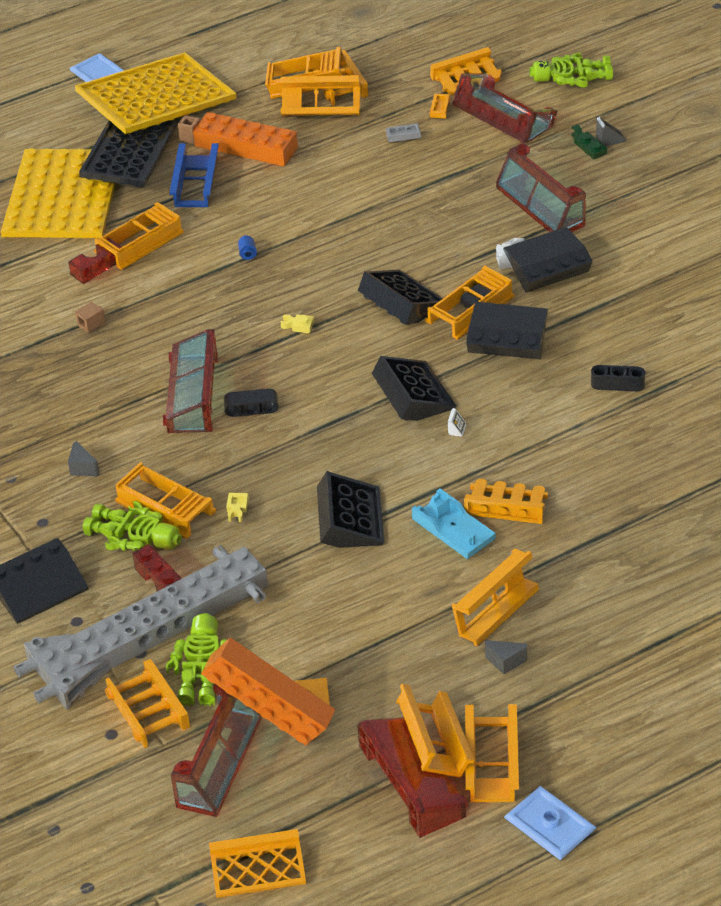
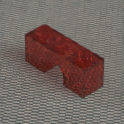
(87, 268)
(152, 565)

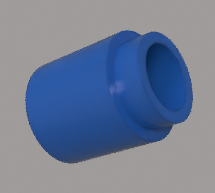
(247, 247)

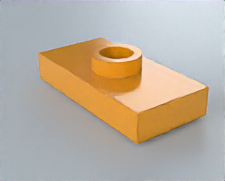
(440, 106)

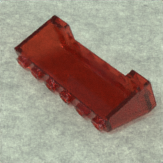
(429, 796)

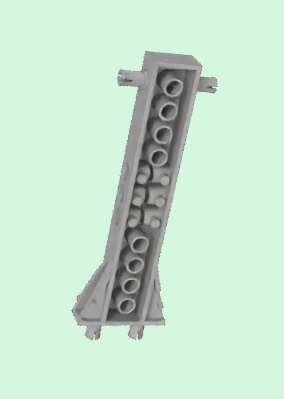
(81, 659)

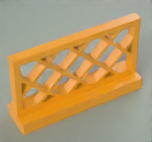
(250, 847)

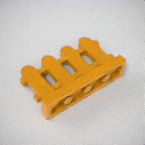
(460, 65)
(507, 509)

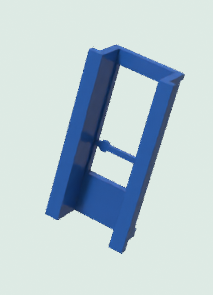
(193, 162)

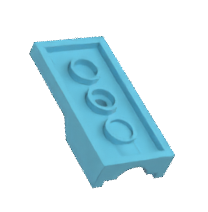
(452, 524)

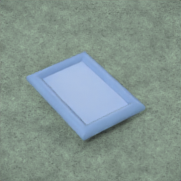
(95, 68)
(550, 822)

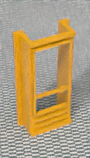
(327, 61)
(292, 94)
(168, 229)
(500, 294)
(181, 514)
(516, 593)
(448, 727)
(493, 788)

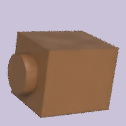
(186, 128)
(90, 317)

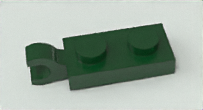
(588, 143)

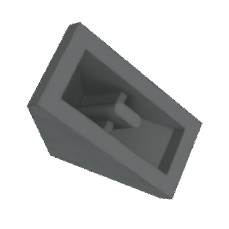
(607, 133)
(81, 462)
(505, 655)

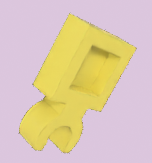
(300, 323)
(236, 505)

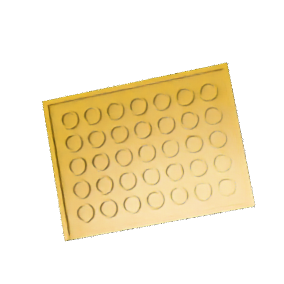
(155, 92)
(54, 200)

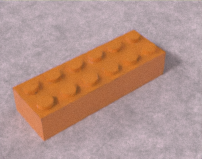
(246, 138)
(268, 691)

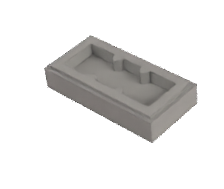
(403, 132)

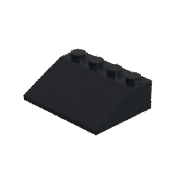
(548, 259)
(398, 294)
(507, 330)
(412, 388)
(349, 512)
(39, 580)

